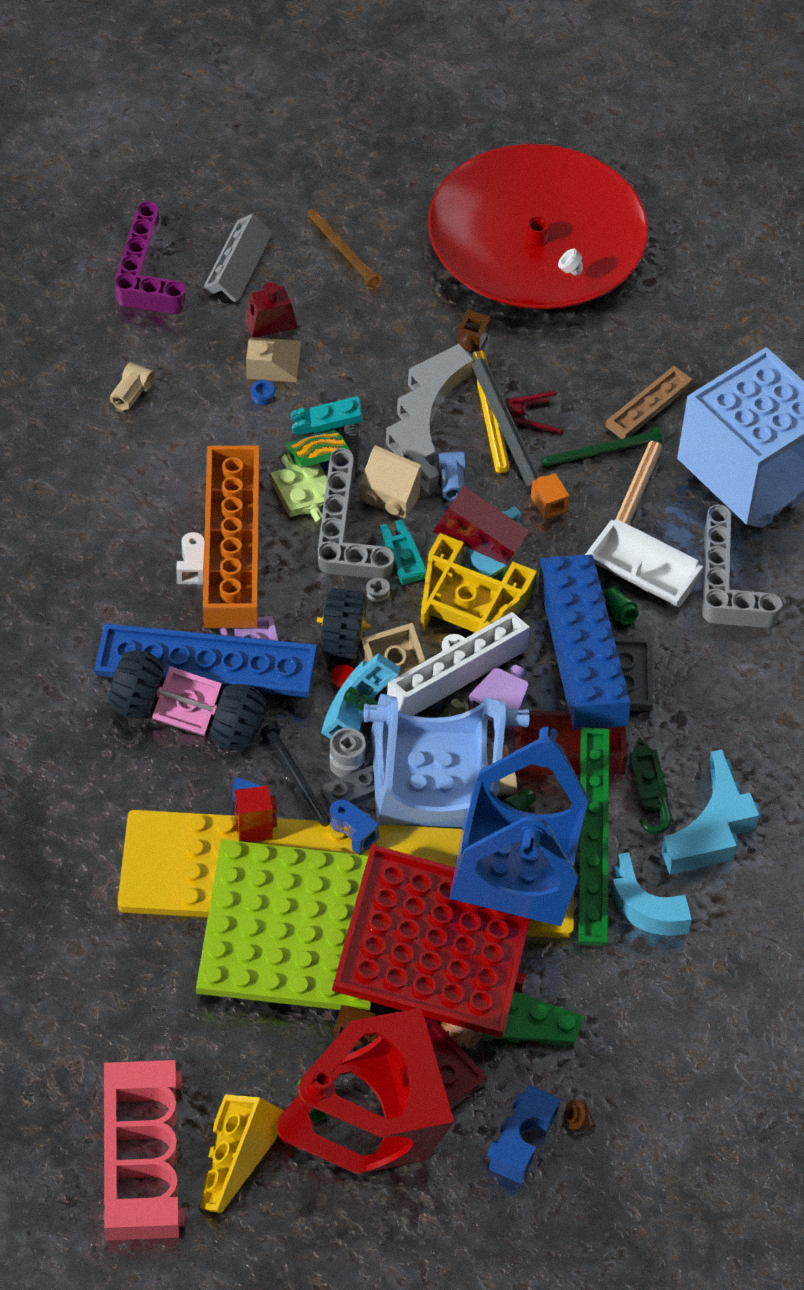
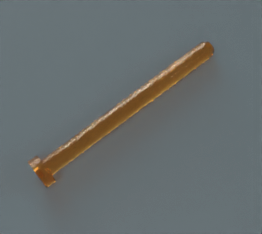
(372, 279)

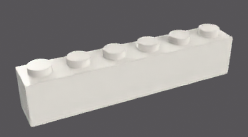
(460, 664)

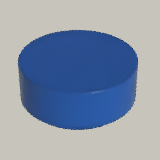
(263, 392)

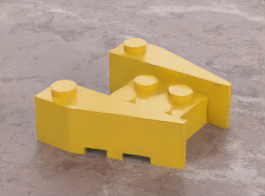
(469, 596)

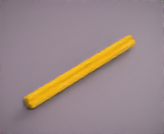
(494, 432)

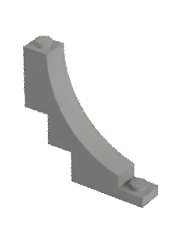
(430, 385)

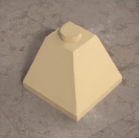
(273, 359)

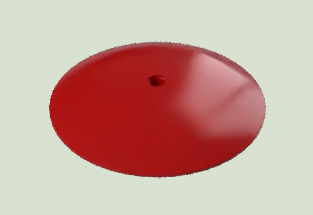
(520, 208)

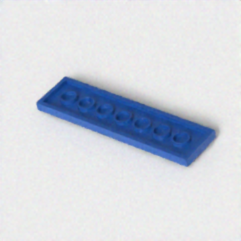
(230, 660)

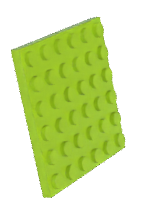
(279, 924)

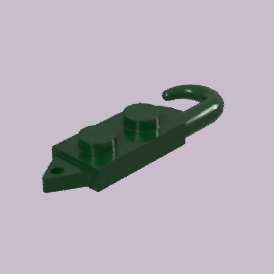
(650, 785)

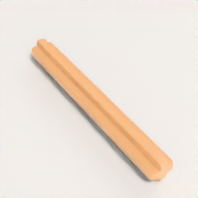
(639, 482)

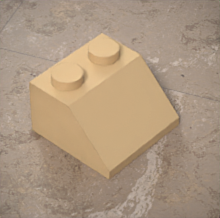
(391, 482)
(397, 645)

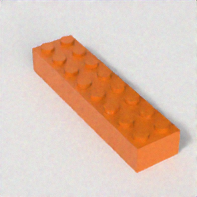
(231, 537)

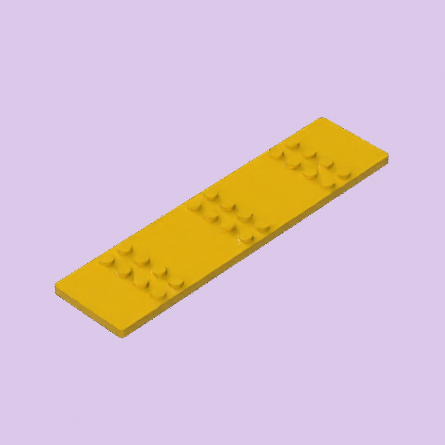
(175, 855)

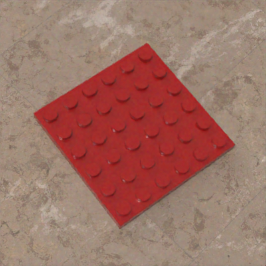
(429, 951)

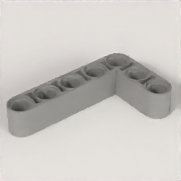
(337, 523)
(719, 602)

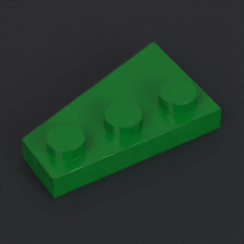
(540, 1022)

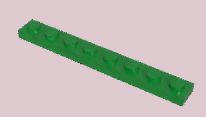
(594, 838)

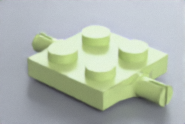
(300, 488)

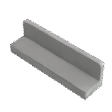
(238, 258)

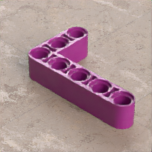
(131, 284)

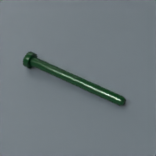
(654, 435)

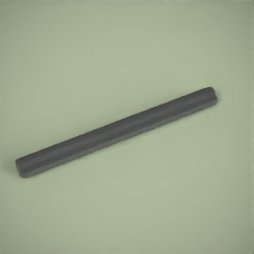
(505, 421)

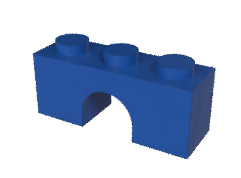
(533, 1112)

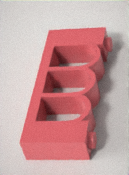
(141, 1216)

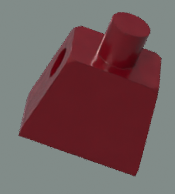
(269, 311)

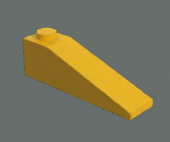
(244, 1135)

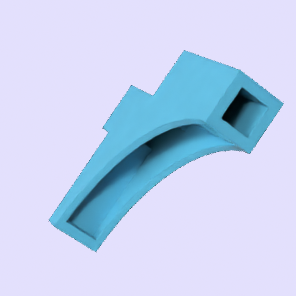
(713, 834)

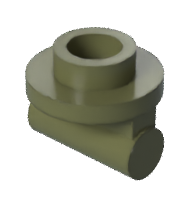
(456, 707)

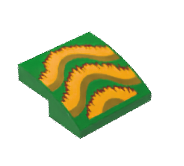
(315, 448)

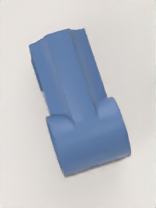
(452, 471)

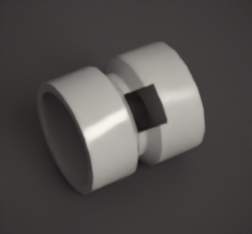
(347, 752)

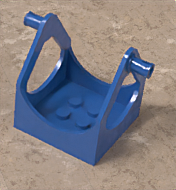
(516, 857)

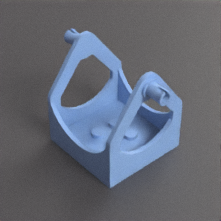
(431, 764)

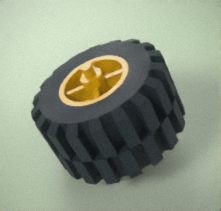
(343, 623)

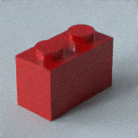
(255, 814)

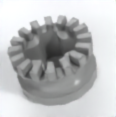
(372, 585)

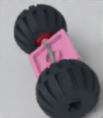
(186, 700)

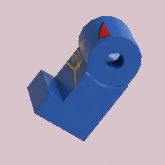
(355, 824)

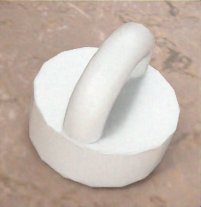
(570, 261)

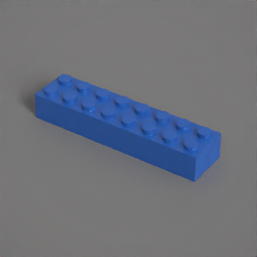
(583, 642)

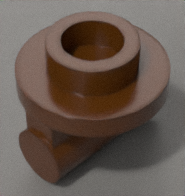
(578, 1115)

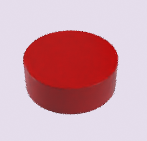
(340, 675)

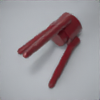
(518, 405)

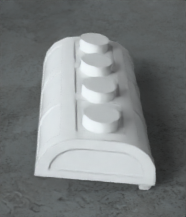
(646, 562)

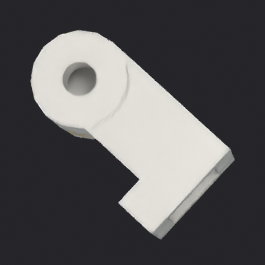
(192, 568)

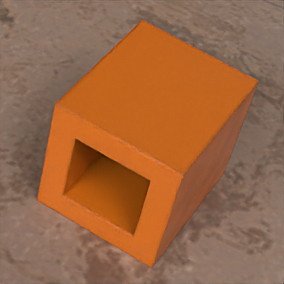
(549, 496)

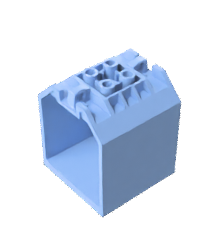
(748, 438)

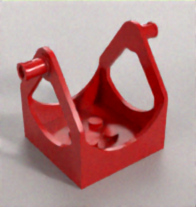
(400, 1072)

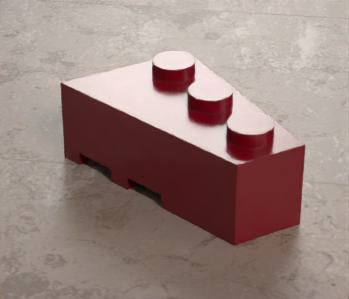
(481, 527)

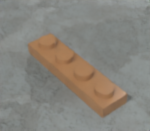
(649, 403)

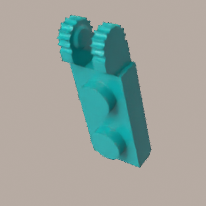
(327, 416)
(406, 556)

